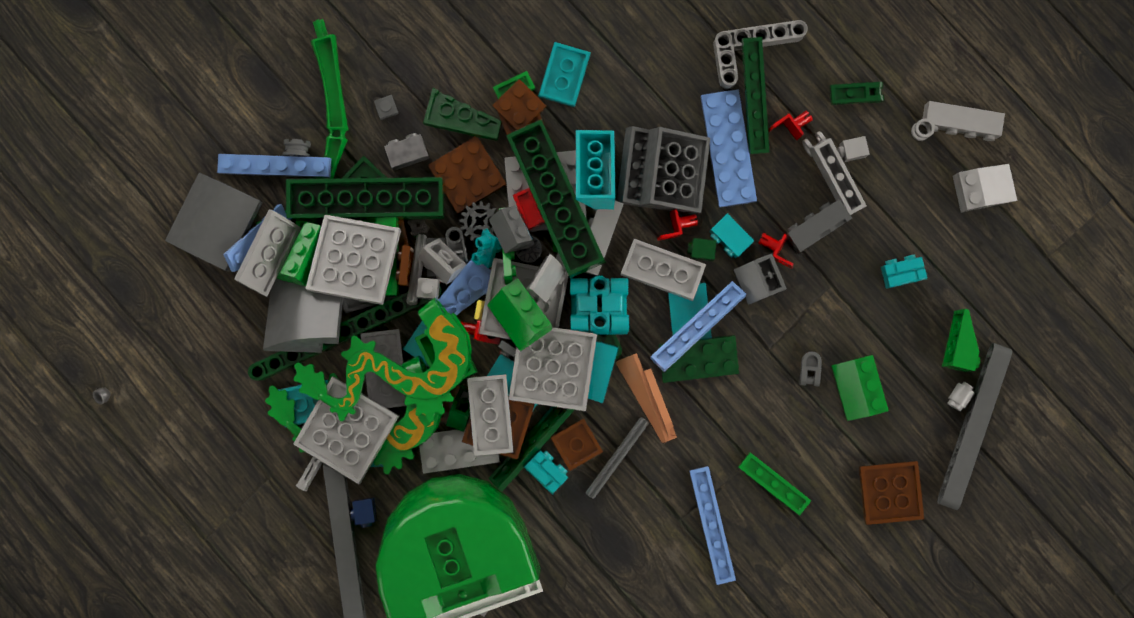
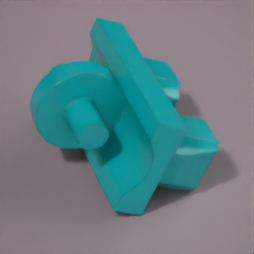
(487, 248)

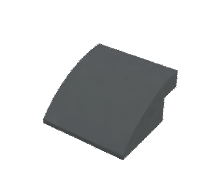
(663, 169)
(212, 220)
(301, 319)

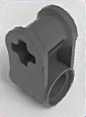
(458, 246)

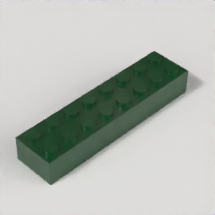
(365, 198)
(555, 199)

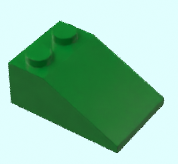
(962, 345)

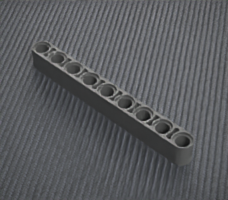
(974, 426)
(344, 543)

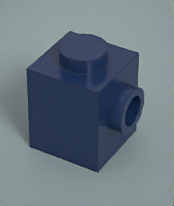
(364, 512)

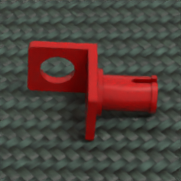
(794, 125)
(679, 223)
(776, 246)
(473, 329)

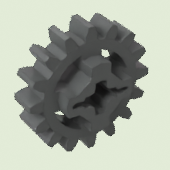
(474, 215)

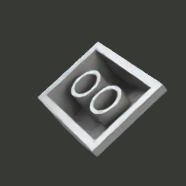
(984, 187)
(546, 278)

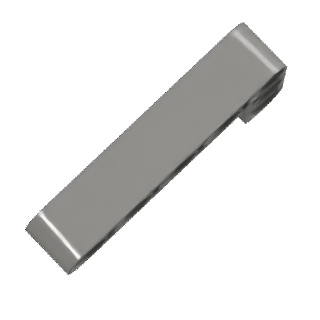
(750, 32)

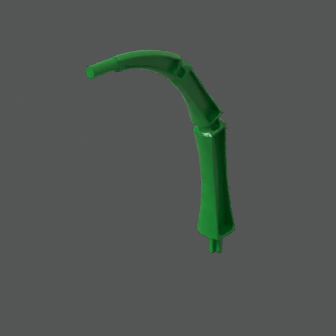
(327, 57)

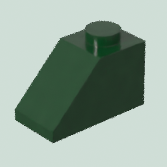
(460, 410)

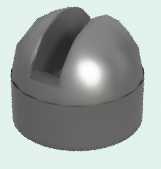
(101, 395)

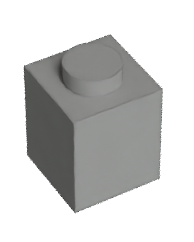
(853, 149)
(428, 288)

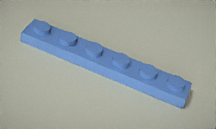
(274, 165)
(698, 326)
(712, 525)

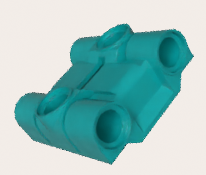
(614, 305)

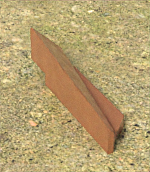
(648, 395)

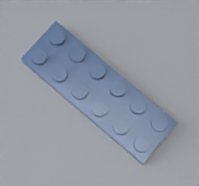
(728, 148)

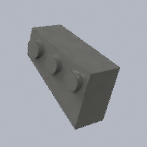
(817, 225)

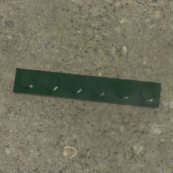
(755, 95)
(531, 445)

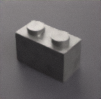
(406, 151)

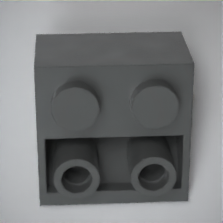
(760, 279)

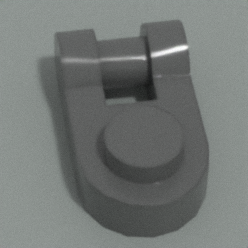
(810, 362)

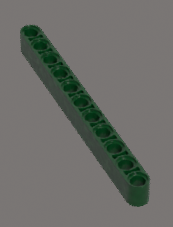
(353, 323)

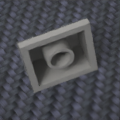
(442, 261)

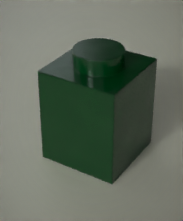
(702, 249)

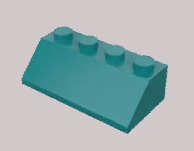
(595, 168)

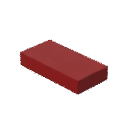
(528, 208)

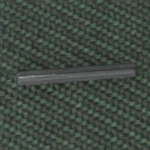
(617, 457)

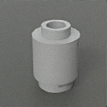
(960, 396)

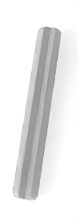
(416, 270)

